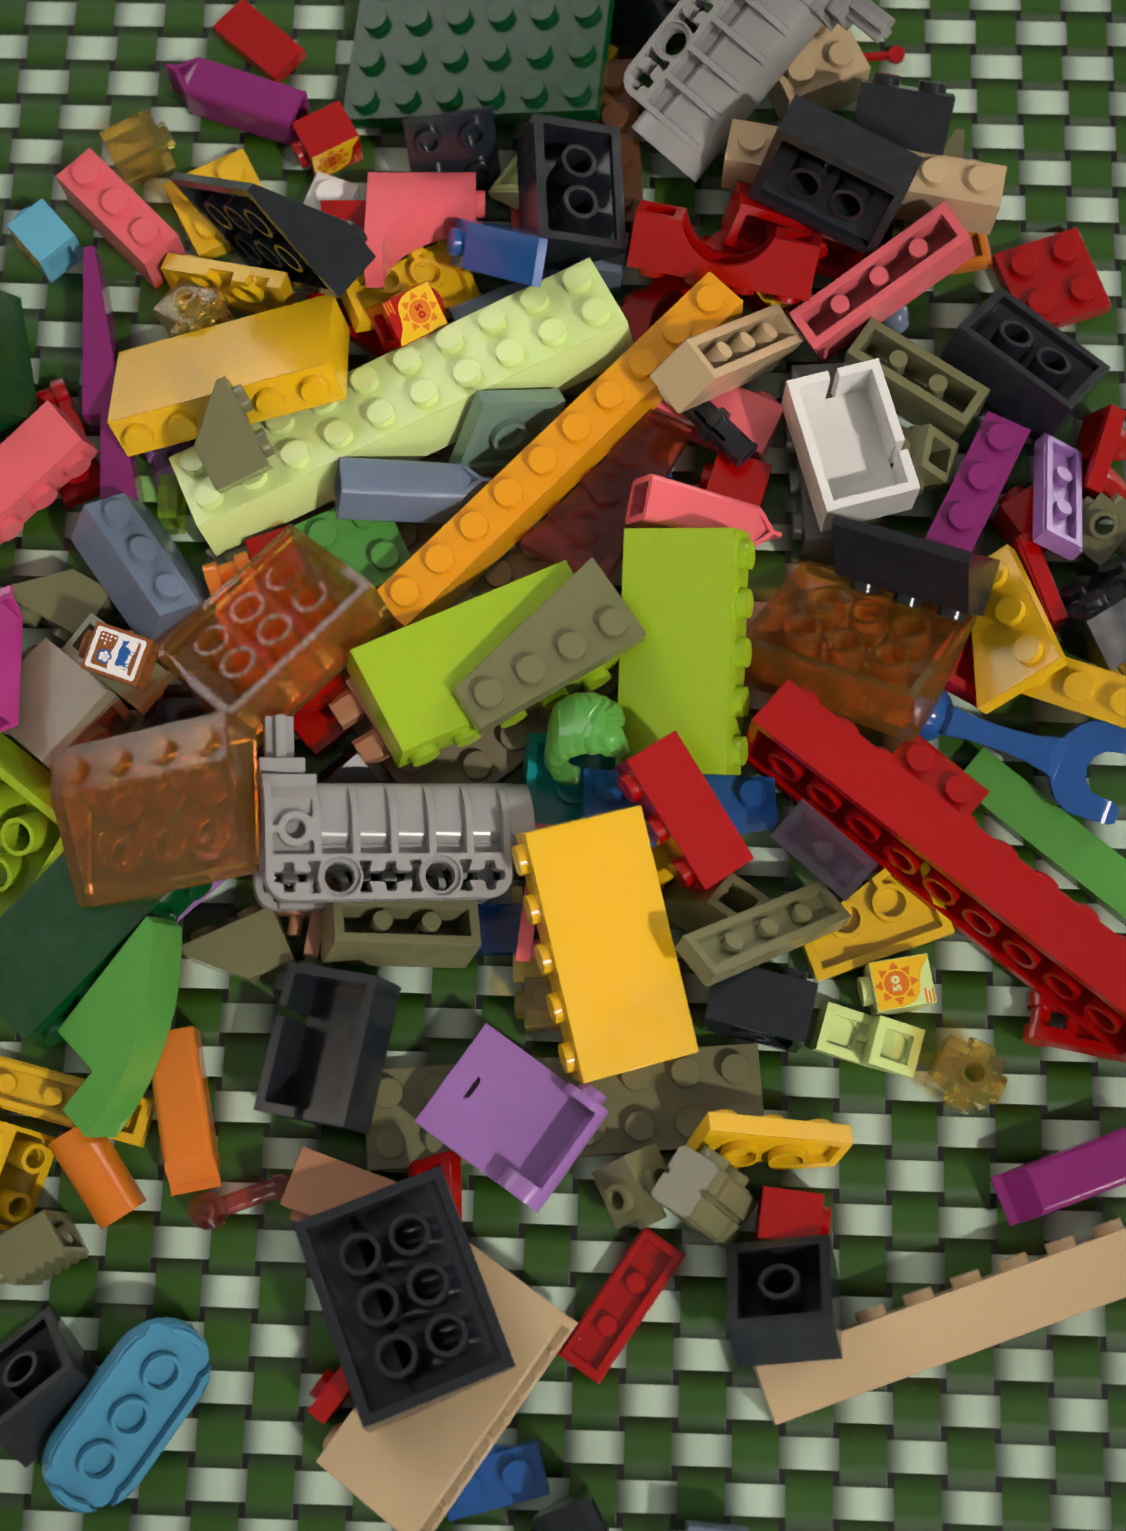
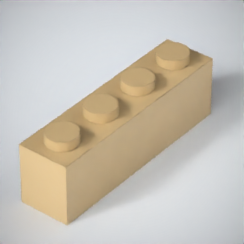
(726, 358)

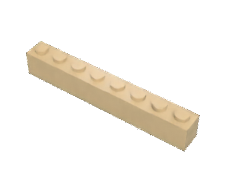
(955, 1321)

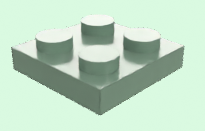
(503, 425)

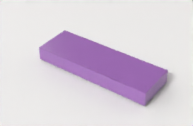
(1057, 497)

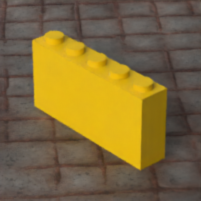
(280, 356)
(605, 944)

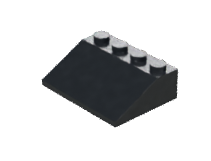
(280, 233)
(403, 1298)

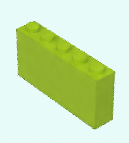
(691, 667)
(413, 671)

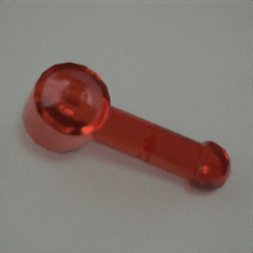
(212, 1210)

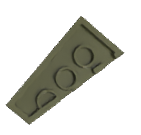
(555, 646)

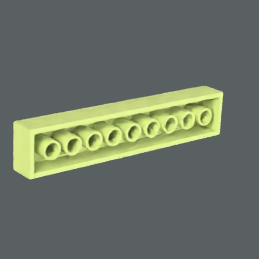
(416, 400)

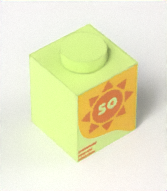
(897, 985)

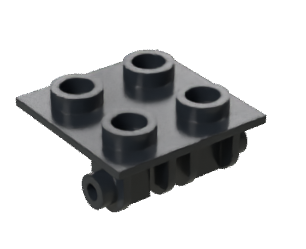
(455, 144)

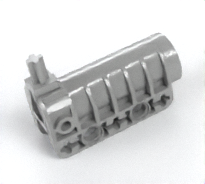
(728, 67)
(379, 832)

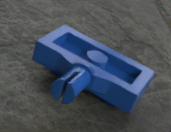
(504, 1478)

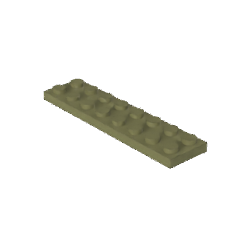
(644, 1104)

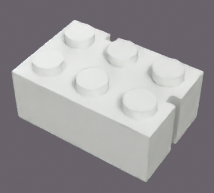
(849, 444)

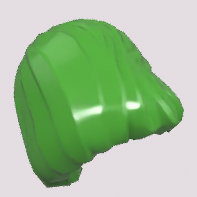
(583, 726)

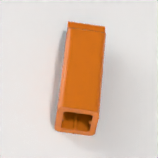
(186, 1114)

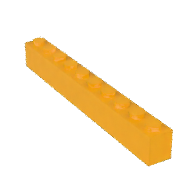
(551, 462)

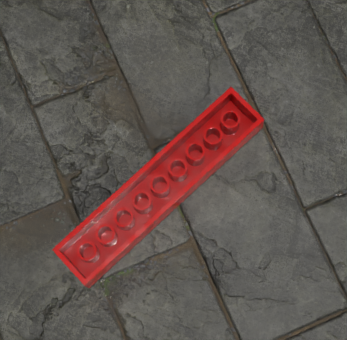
(986, 889)

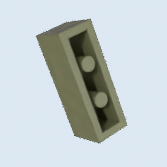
(920, 382)
(400, 933)

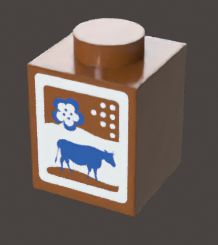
(119, 655)

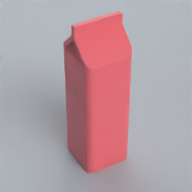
(673, 504)

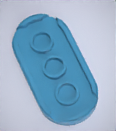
(126, 1414)

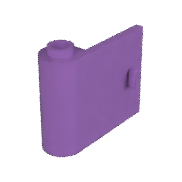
(520, 1120)

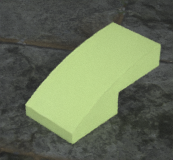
(867, 1039)

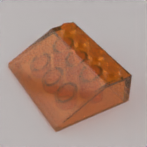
(275, 631)
(855, 650)
(158, 808)

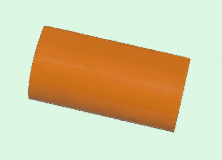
(97, 1175)

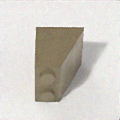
(63, 704)

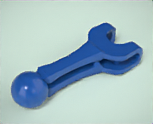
(1060, 757)

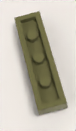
(762, 933)

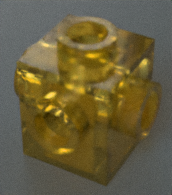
(191, 308)
(949, 1077)

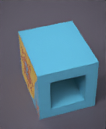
(46, 240)

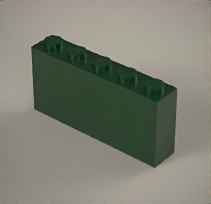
(59, 949)

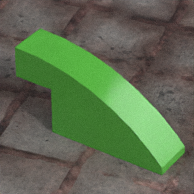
(124, 1027)

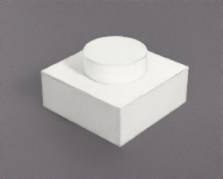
(330, 188)

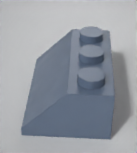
(138, 565)

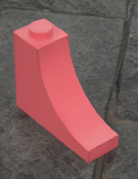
(414, 211)

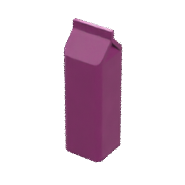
(239, 98)
(1062, 1177)

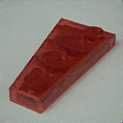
(595, 512)

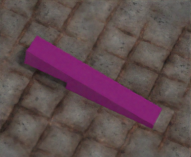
(99, 363)

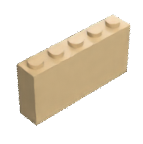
(423, 1462)

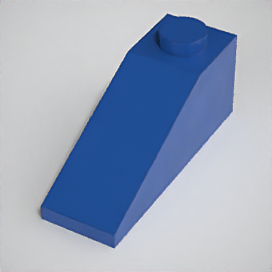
(497, 251)

